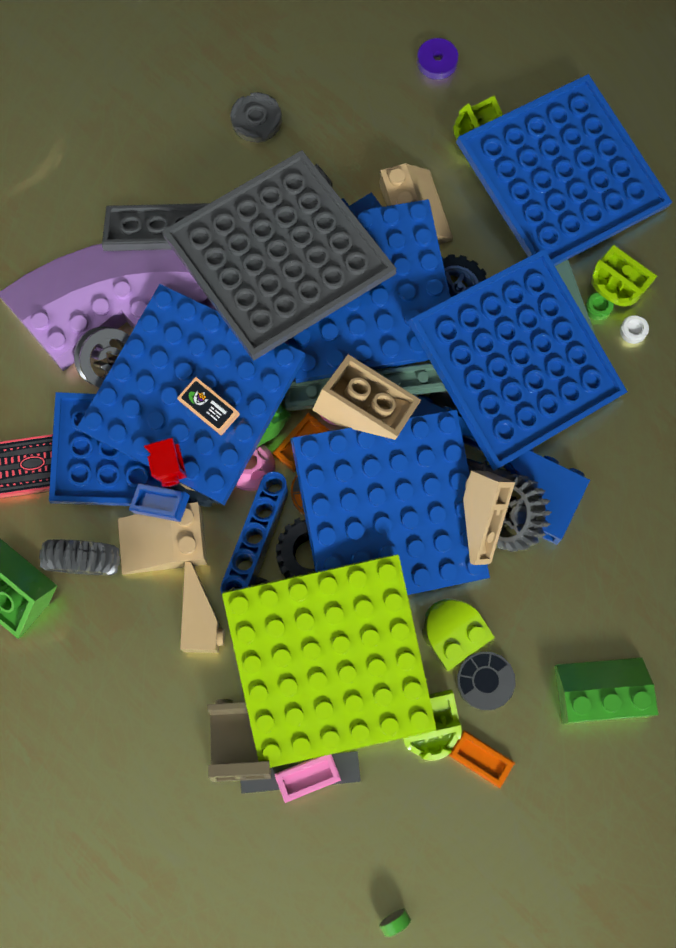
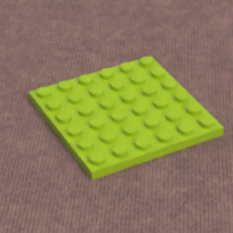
(329, 661)

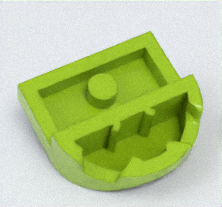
(476, 116)
(621, 278)
(454, 631)
(438, 743)

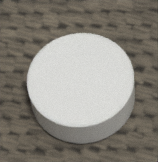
(634, 329)

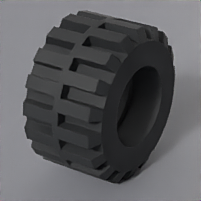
(287, 546)

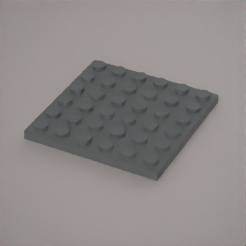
(278, 254)

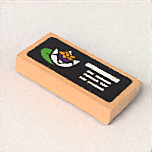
(208, 406)

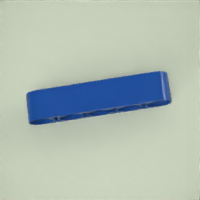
(256, 526)

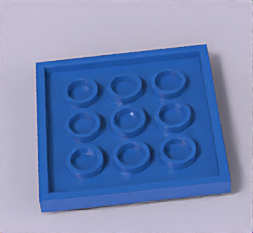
(85, 468)

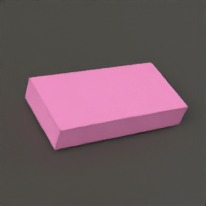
(307, 777)

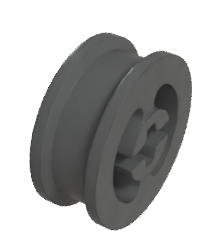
(100, 338)

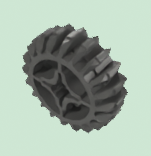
(524, 515)
(79, 557)

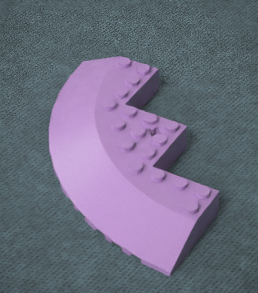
(93, 291)

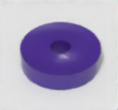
(437, 68)

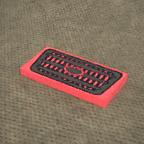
(25, 466)

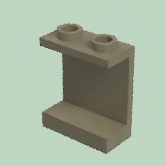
(233, 744)

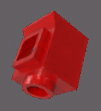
(166, 462)

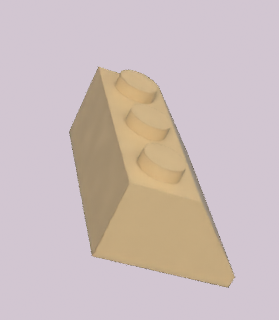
(411, 184)

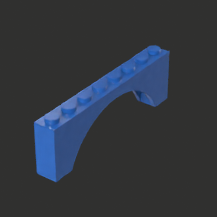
(562, 485)

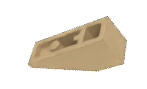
(485, 511)
(199, 622)

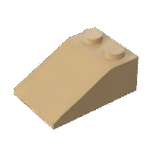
(365, 400)
(160, 543)

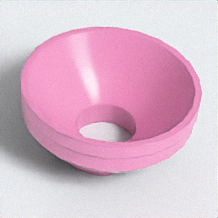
(252, 477)

